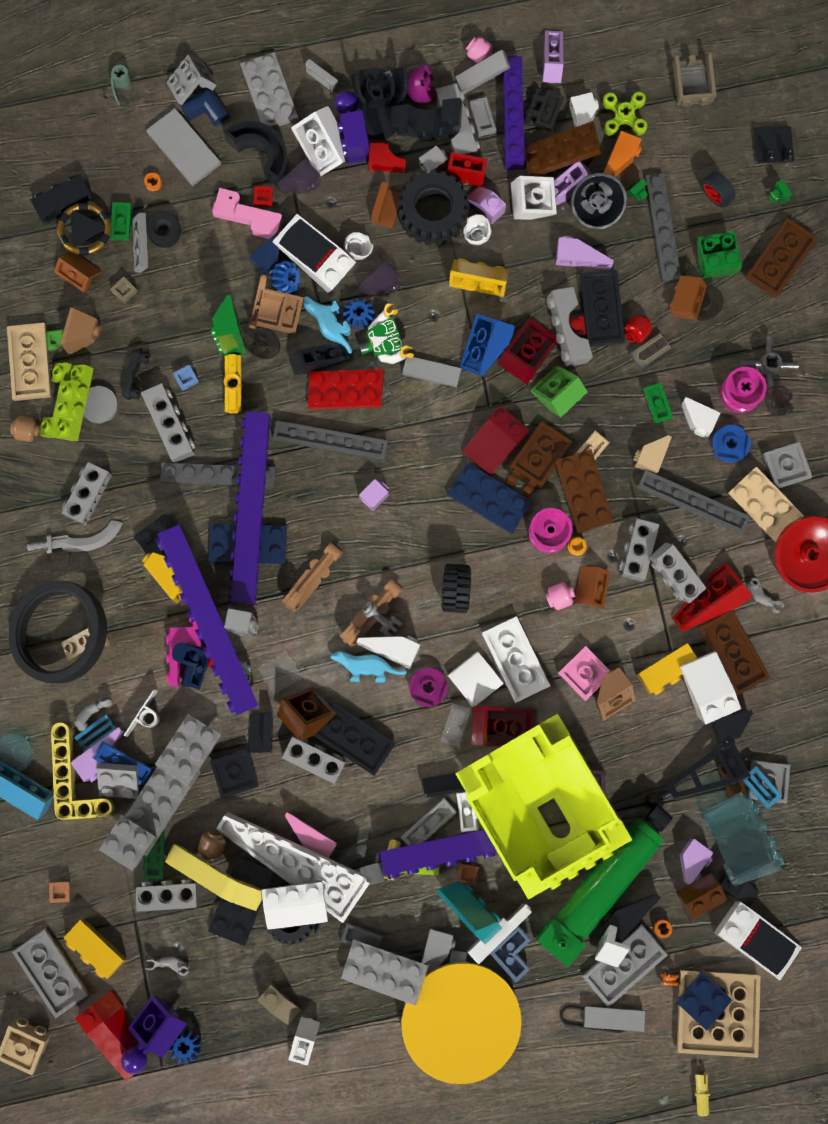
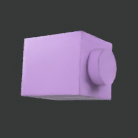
(374, 494)

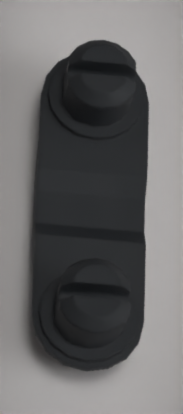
(128, 389)

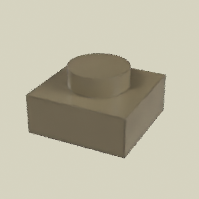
(123, 290)

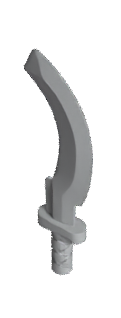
(78, 544)

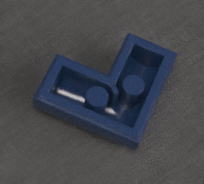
(205, 102)
(195, 661)

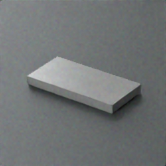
(183, 147)
(50, 973)
(612, 981)

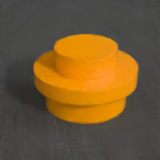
(577, 546)

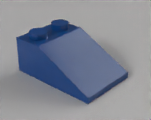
(485, 344)

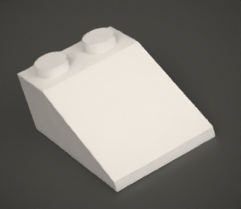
(320, 140)
(397, 649)
(709, 688)

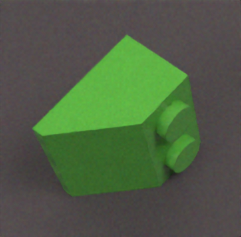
(559, 390)

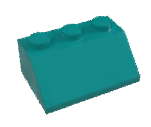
(471, 910)

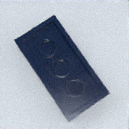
(489, 498)
(272, 544)

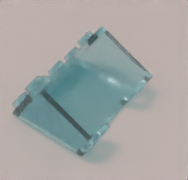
(742, 839)

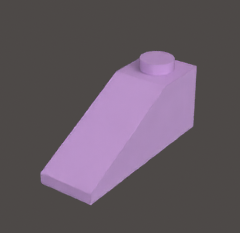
(553, 57)
(568, 180)
(578, 254)
(86, 765)

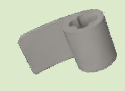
(372, 871)

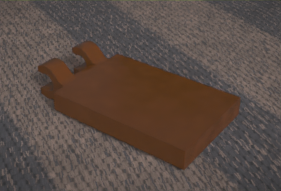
(537, 457)

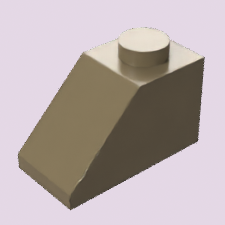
(279, 1004)

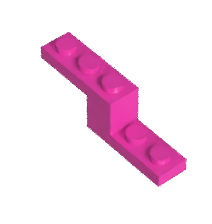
(175, 636)

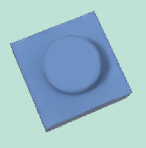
(185, 377)

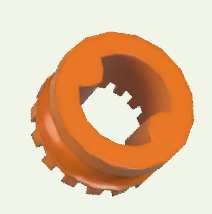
(155, 176)
(657, 931)
(670, 980)

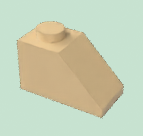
(652, 455)

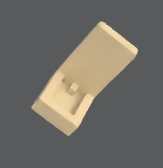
(76, 644)

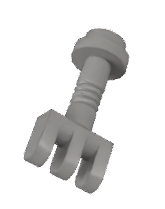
(370, 609)

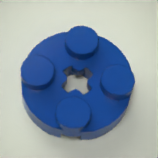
(739, 438)

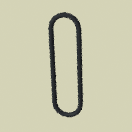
(582, 1026)

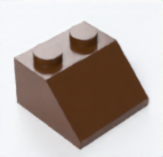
(305, 713)
(701, 897)

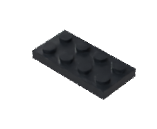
(602, 308)
(355, 740)
(231, 919)

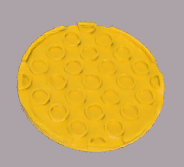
(462, 1023)

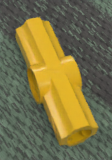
(233, 395)

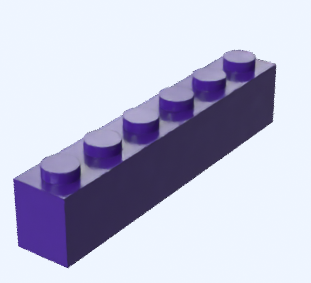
(513, 115)
(435, 852)

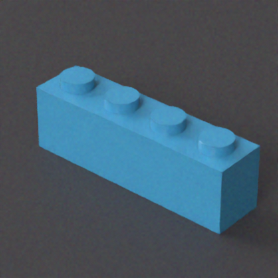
(24, 792)

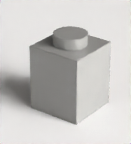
(433, 160)

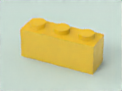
(665, 670)
(94, 949)

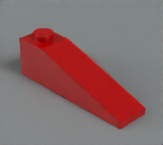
(722, 594)
(108, 1029)

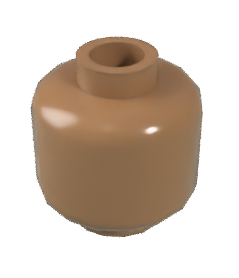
(24, 428)
(211, 845)

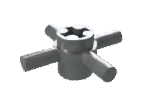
(774, 359)

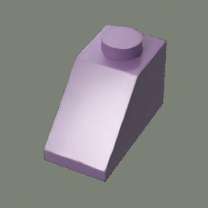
(487, 204)

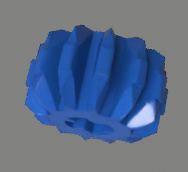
(286, 277)
(366, 313)
(190, 1052)

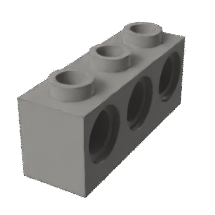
(90, 502)
(646, 543)
(685, 573)
(241, 623)
(319, 769)
(158, 901)

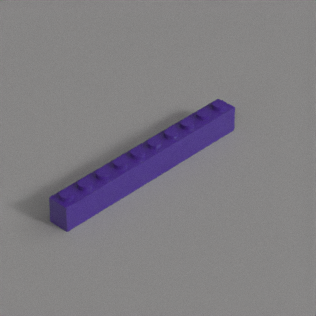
(250, 508)
(207, 619)

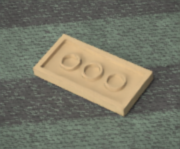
(29, 361)
(765, 503)

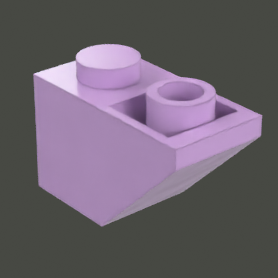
(693, 859)

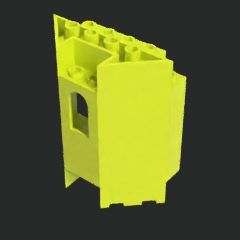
(517, 780)

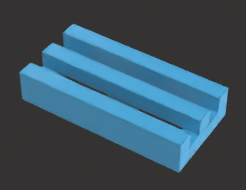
(82, 742)
(767, 805)

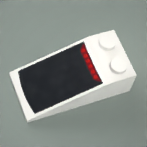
(314, 253)
(758, 939)

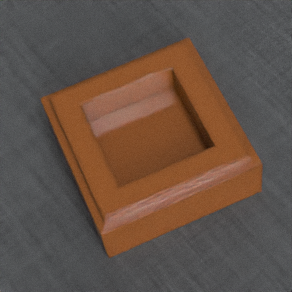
(467, 874)

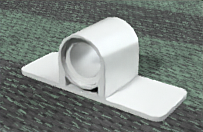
(140, 717)

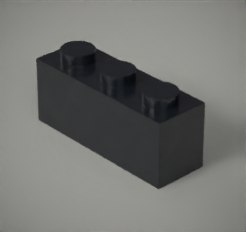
(60, 197)

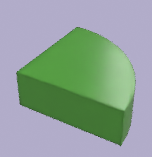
(53, 339)

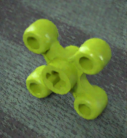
(628, 108)

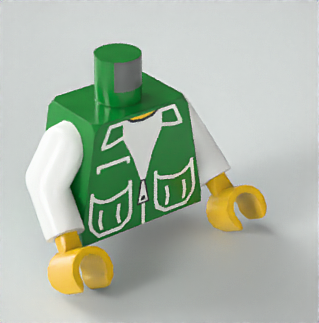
(385, 339)

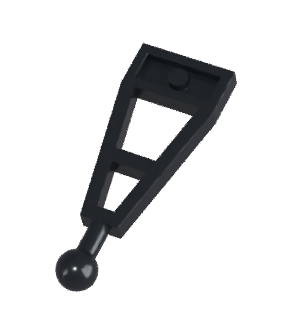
(731, 761)

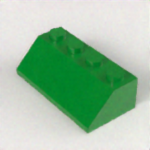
(227, 329)

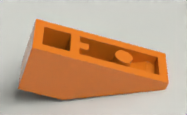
(623, 153)

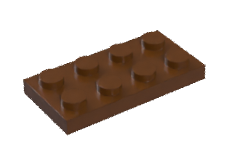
(562, 149)
(781, 258)
(584, 491)
(734, 651)

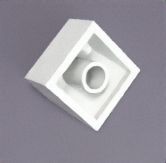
(533, 197)

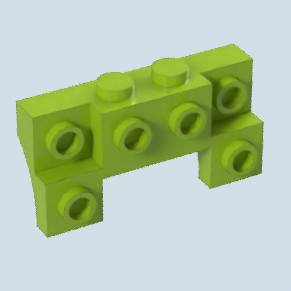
(70, 402)

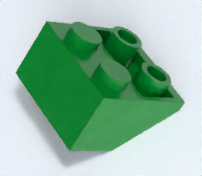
(718, 255)

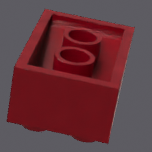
(528, 351)
(495, 440)
(499, 725)

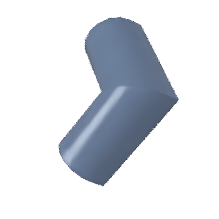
(507, 954)

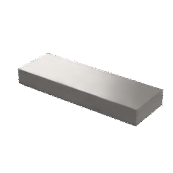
(483, 71)
(140, 242)
(431, 371)
(429, 823)
(614, 1018)

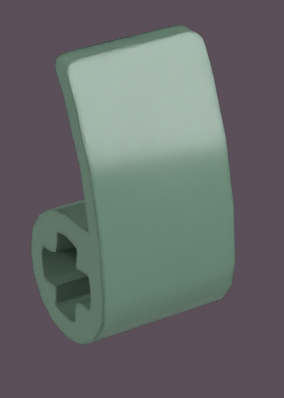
(119, 79)

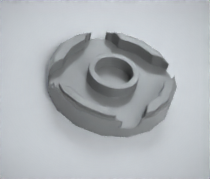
(100, 405)

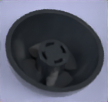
(598, 211)

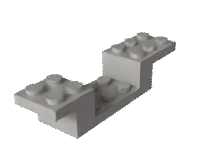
(162, 795)

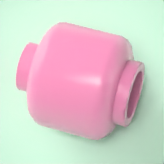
(479, 49)
(560, 596)

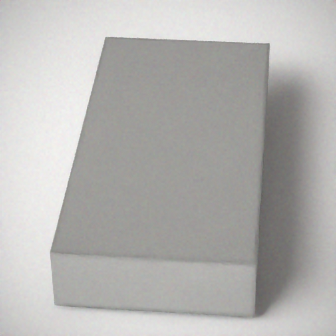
(321, 76)
(482, 116)

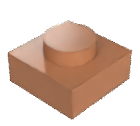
(59, 892)

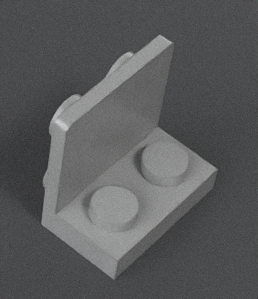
(187, 77)

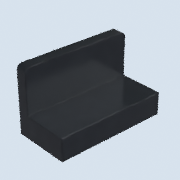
(261, 733)
(441, 785)

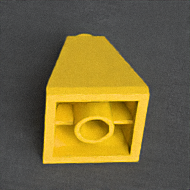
(158, 569)

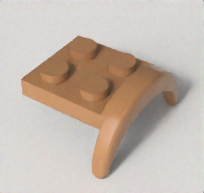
(275, 309)

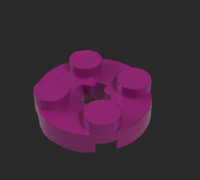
(438, 682)

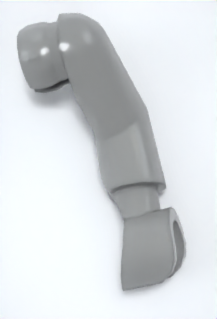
(759, 596)
(80, 721)
(172, 962)

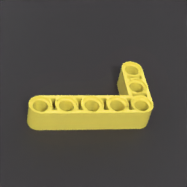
(69, 780)
(213, 878)

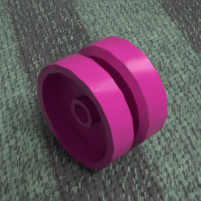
(753, 385)
(546, 541)

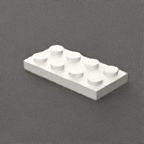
(515, 659)

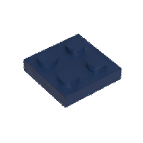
(704, 1000)

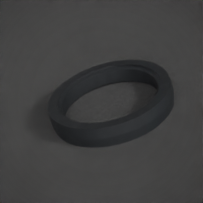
(20, 621)

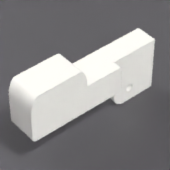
(480, 951)

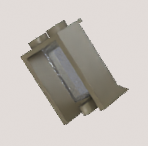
(694, 81)

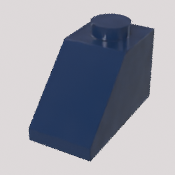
(266, 257)

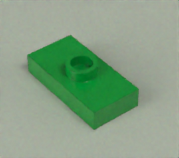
(121, 221)
(657, 403)

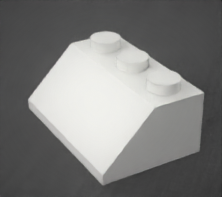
(294, 905)

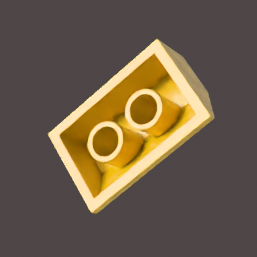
(478, 277)

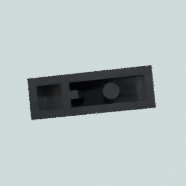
(318, 358)
(629, 915)

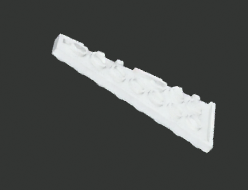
(298, 864)

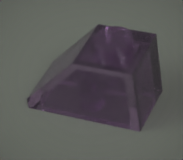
(300, 179)
(381, 282)

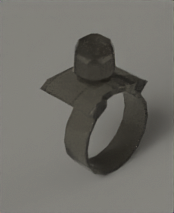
(782, 402)

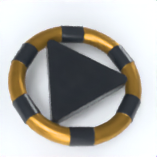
(84, 228)

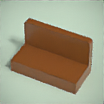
(385, 207)
(76, 270)
(592, 586)

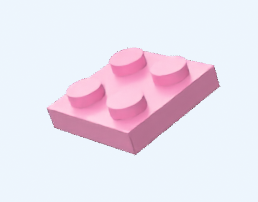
(584, 673)

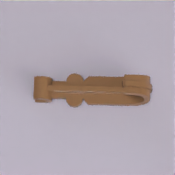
(311, 578)
(361, 624)

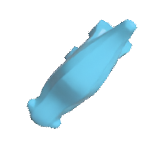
(328, 322)
(365, 665)

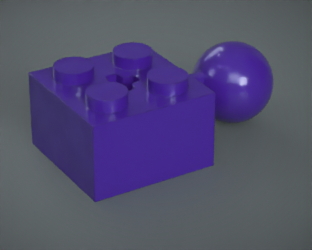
(352, 128)
(156, 1030)

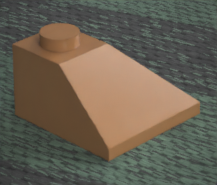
(79, 331)
(615, 693)

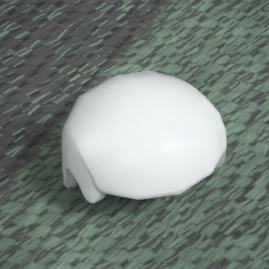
(477, 229)
(358, 246)

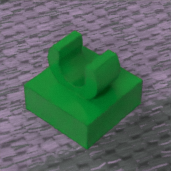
(637, 190)
(780, 192)

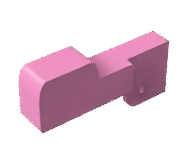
(262, 222)

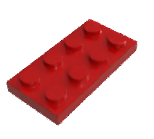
(346, 389)

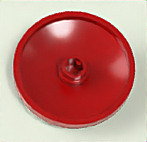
(803, 554)

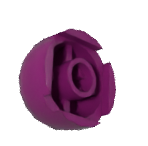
(420, 84)

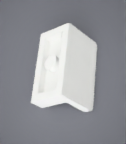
(609, 950)

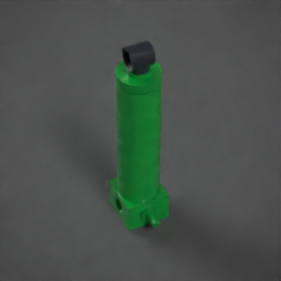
(602, 888)

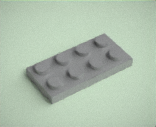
(269, 91)
(385, 972)

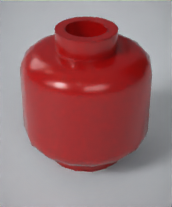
(638, 328)

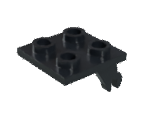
(774, 144)

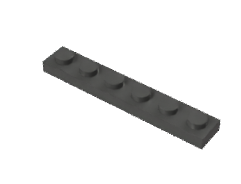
(663, 228)
(330, 440)
(207, 474)
(693, 502)

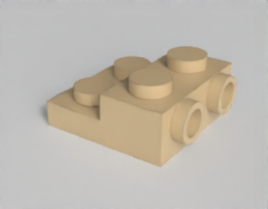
(23, 1045)

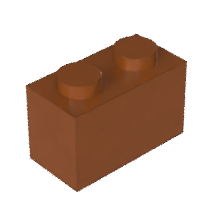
(688, 297)

